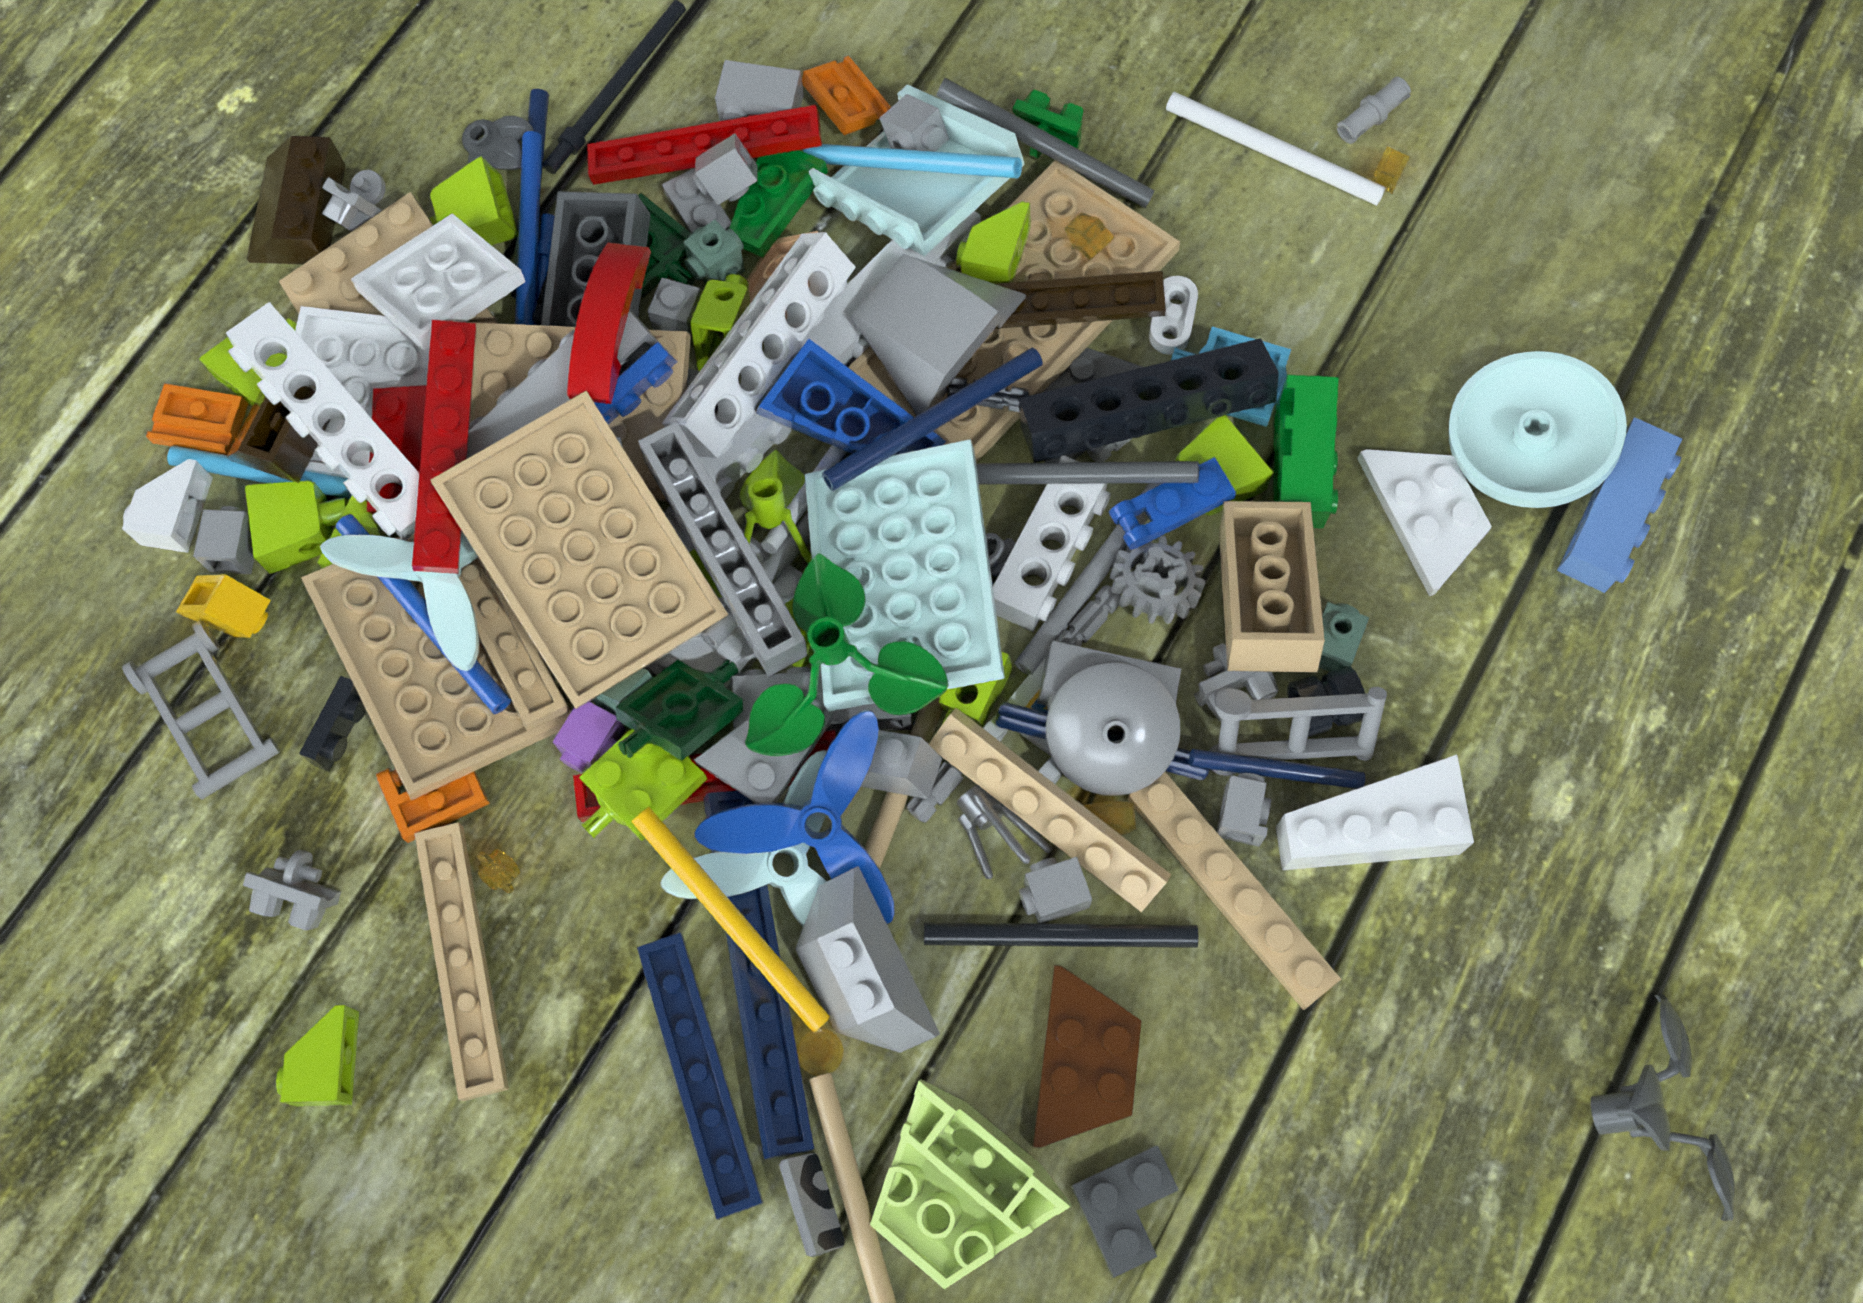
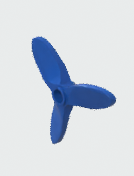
(782, 825)

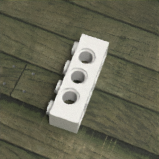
(1027, 603)

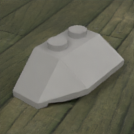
(861, 968)

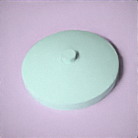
(1537, 429)

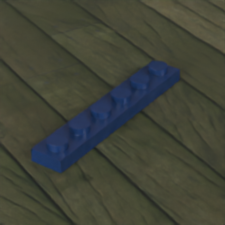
(700, 1077)

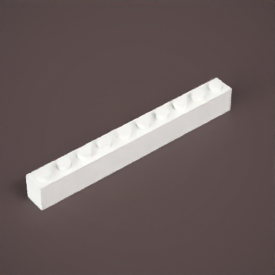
(838, 337)

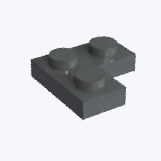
(1111, 1204)

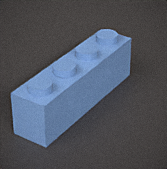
(1620, 506)

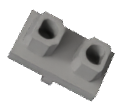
(357, 205)
(1259, 684)
(292, 884)

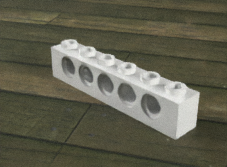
(810, 258)
(269, 333)

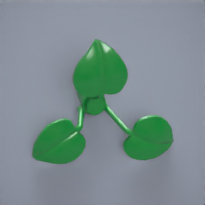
(823, 604)

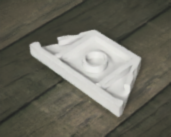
(1428, 509)

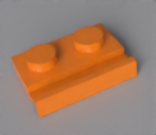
(845, 95)
(197, 419)

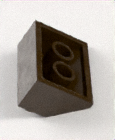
(292, 201)

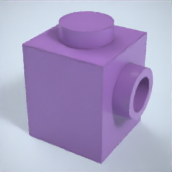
(587, 736)

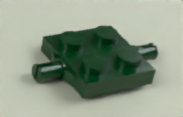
(666, 249)
(679, 709)

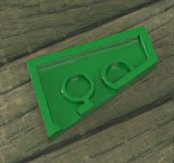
(774, 198)

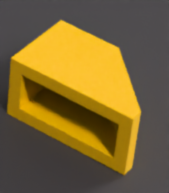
(225, 605)

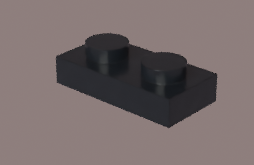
(330, 732)

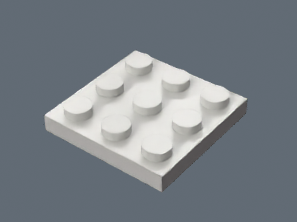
(438, 276)

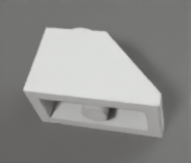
(168, 508)

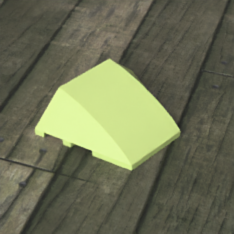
(959, 1189)

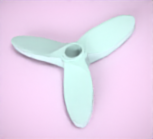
(446, 598)
(745, 872)

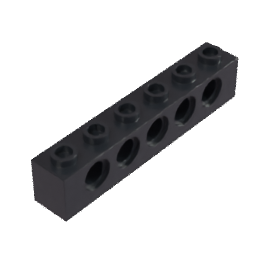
(1148, 400)

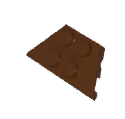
(1086, 1061)

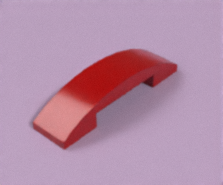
(603, 320)

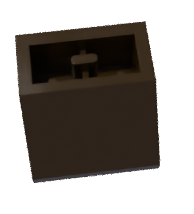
(270, 441)

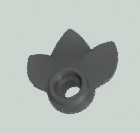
(499, 141)

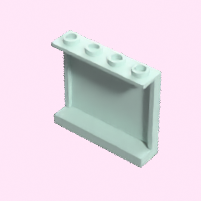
(919, 206)

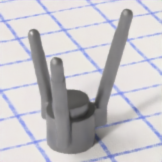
(985, 811)

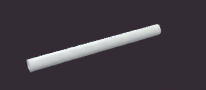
(1275, 148)

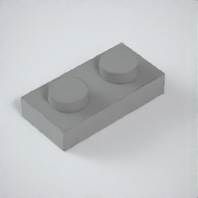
(691, 204)

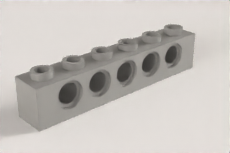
(723, 549)

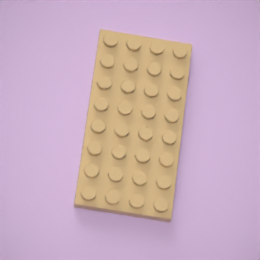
(1047, 255)

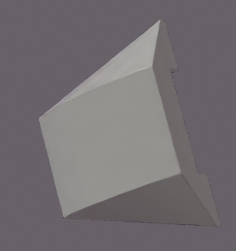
(930, 324)

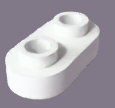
(1177, 318)

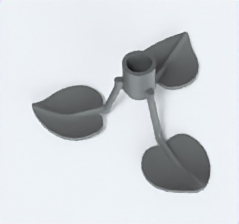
(1644, 1106)

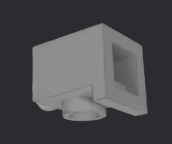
(1244, 809)

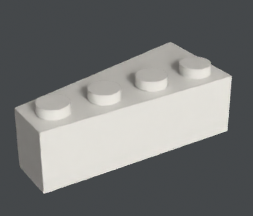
(1389, 820)

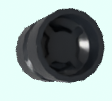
(1335, 682)

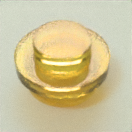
(820, 1052)

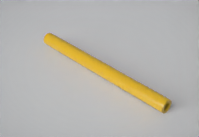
(730, 919)

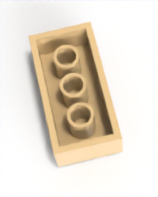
(1270, 587)

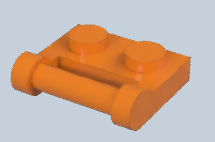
(433, 808)

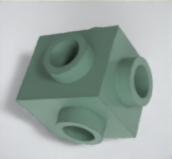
(713, 253)

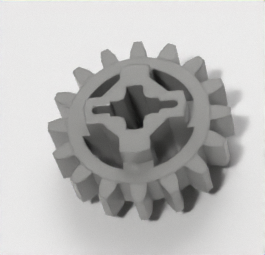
(1157, 579)

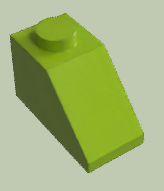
(996, 245)
(322, 1063)

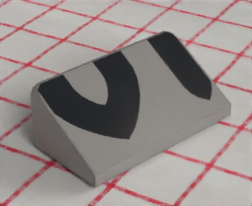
(812, 1204)

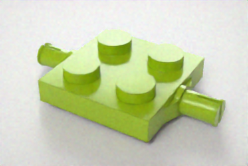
(632, 784)

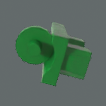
(1064, 126)

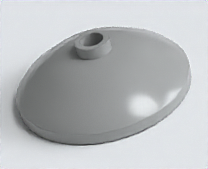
(1108, 697)

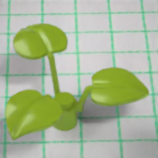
(766, 497)

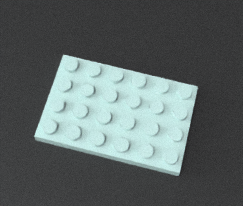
(923, 560)

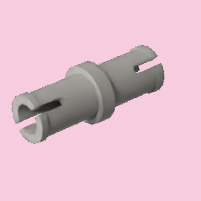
(1373, 110)

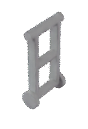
(143, 681)
(1236, 705)

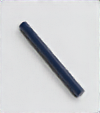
(1276, 769)

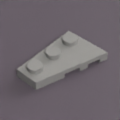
(753, 774)

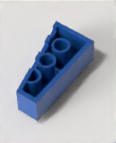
(835, 404)

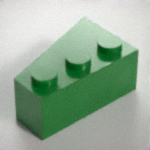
(1306, 444)

